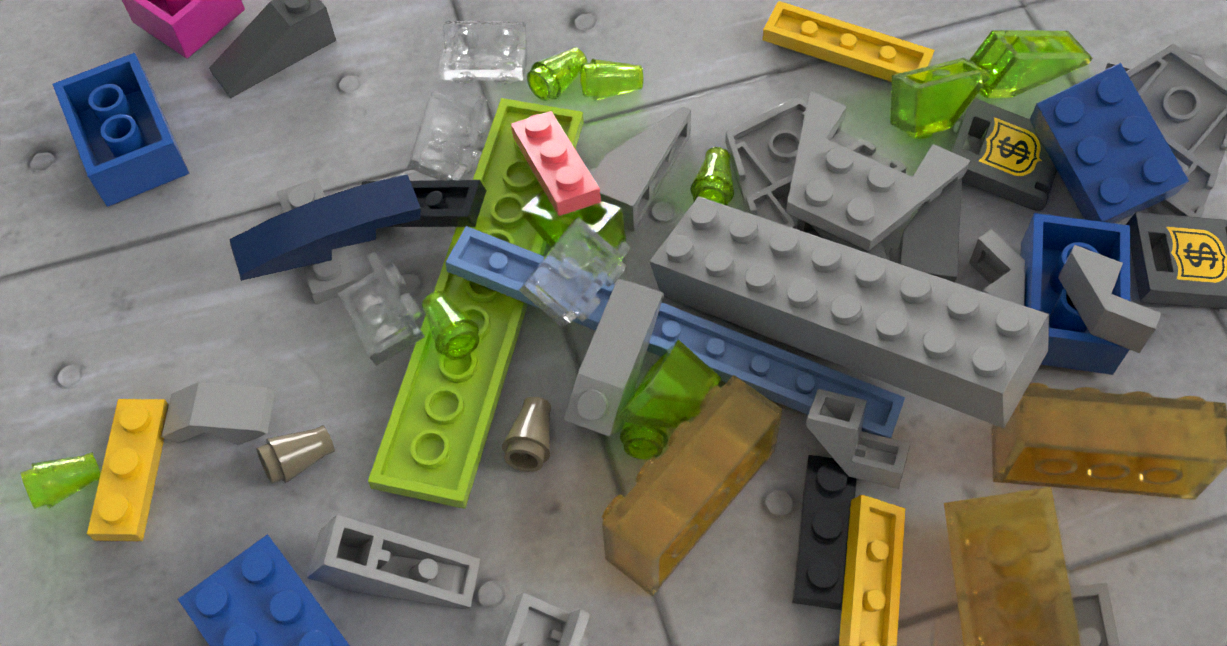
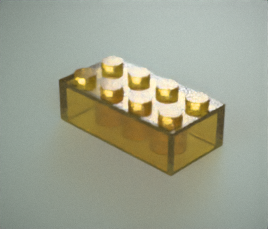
(1112, 442)
(690, 483)
(1012, 571)

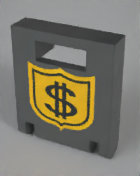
(1010, 158)
(1194, 259)

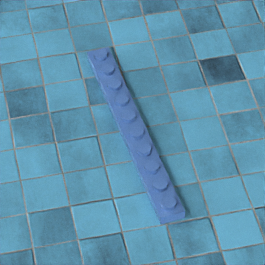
(763, 367)

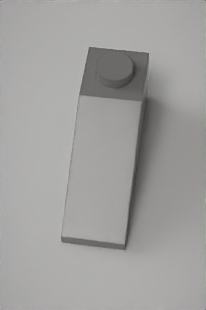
(638, 167)
(614, 358)
(391, 565)

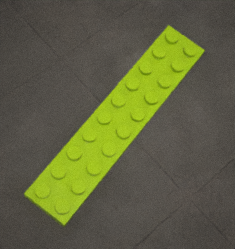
(448, 403)

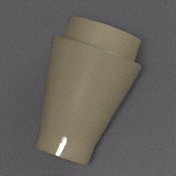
(529, 437)
(293, 453)

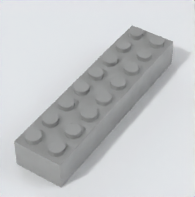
(855, 309)

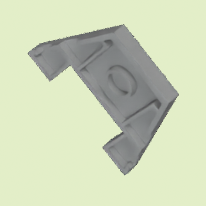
(1192, 116)
(766, 153)
(853, 192)

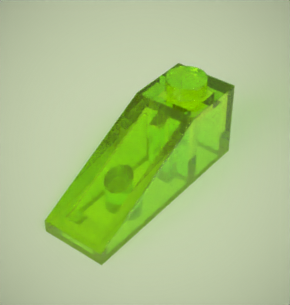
(1027, 59)

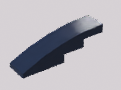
(316, 228)

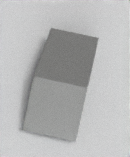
(1000, 267)
(1090, 284)
(219, 409)
(838, 424)

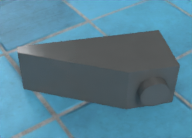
(273, 41)
(932, 236)

